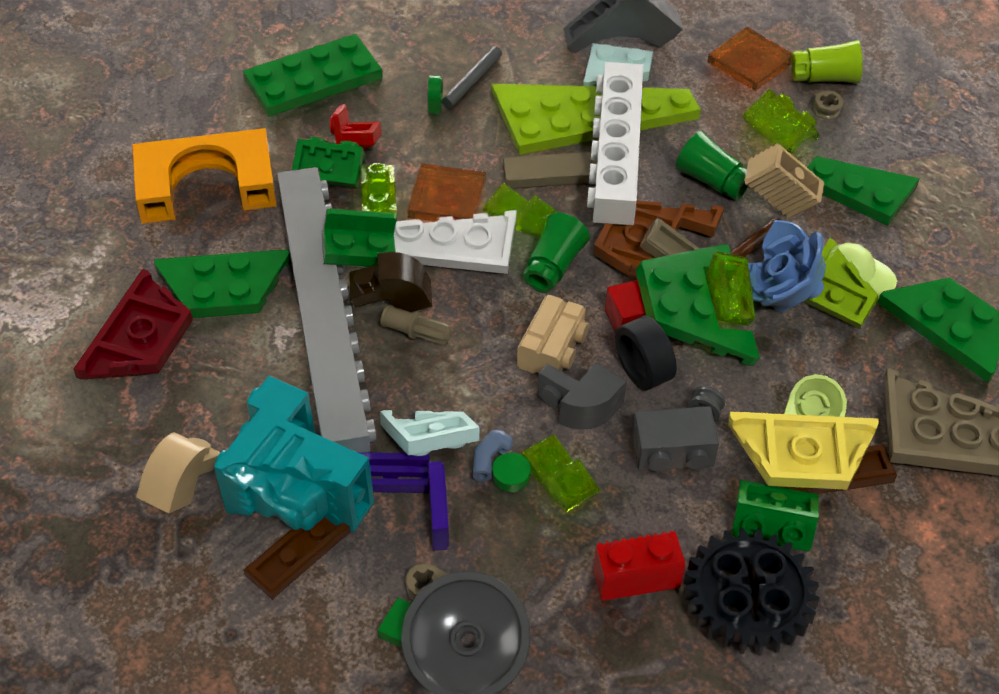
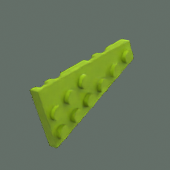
(564, 115)

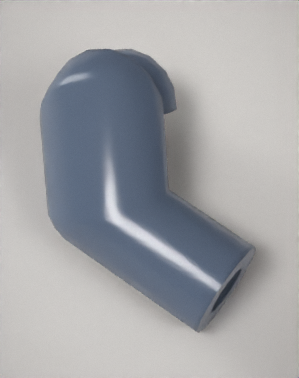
(493, 442)

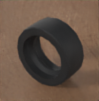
(645, 353)

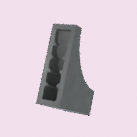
(642, 19)

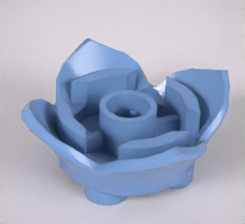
(790, 267)

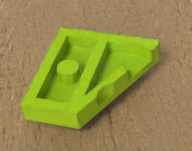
(844, 290)

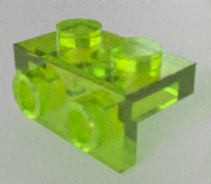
(780, 121)

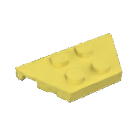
(804, 448)

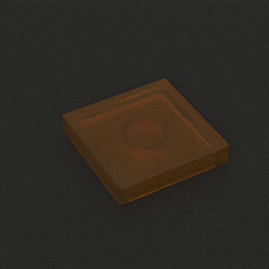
(750, 58)
(446, 193)

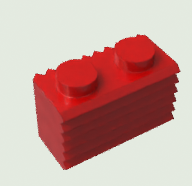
(638, 565)

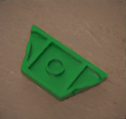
(223, 281)
(951, 320)

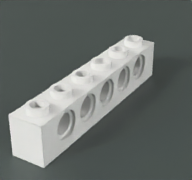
(618, 144)

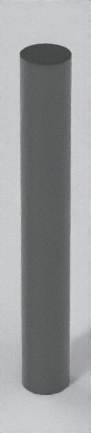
(471, 77)

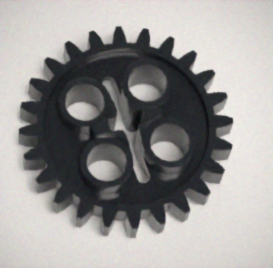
(788, 588)

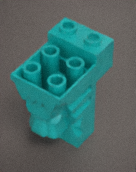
(288, 469)

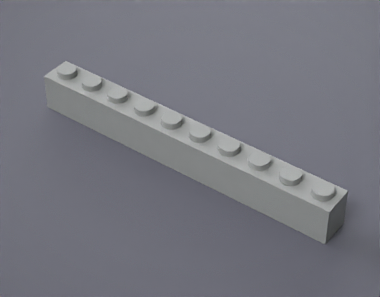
(323, 315)

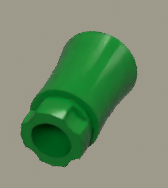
(712, 166)
(555, 251)

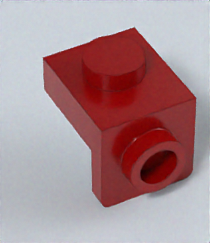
(362, 133)

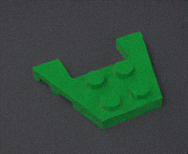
(680, 302)

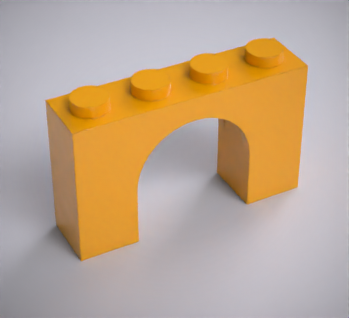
(165, 162)

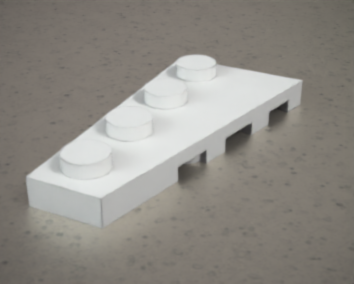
(465, 244)

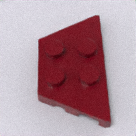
(137, 333)

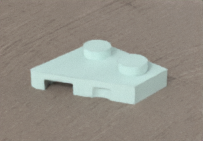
(608, 53)
(430, 431)

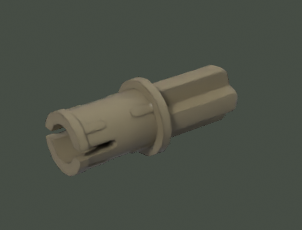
(416, 325)

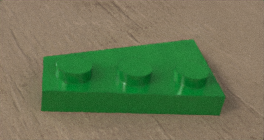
(863, 188)

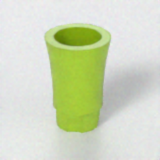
(829, 63)

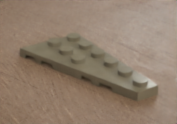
(940, 428)

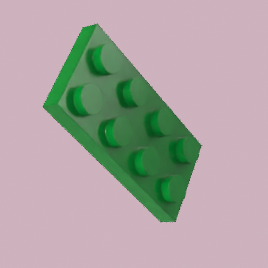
(312, 74)

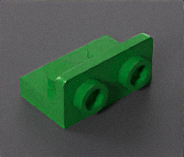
(336, 163)
(357, 236)
(777, 511)

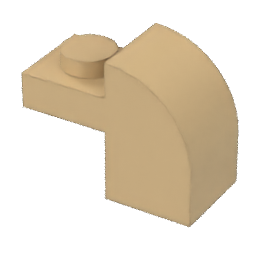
(174, 471)

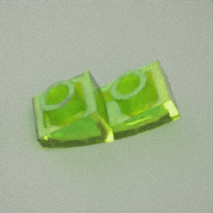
(378, 188)
(530, 214)
(560, 475)

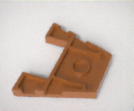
(621, 243)

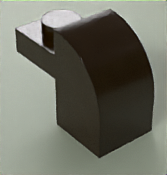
(394, 277)

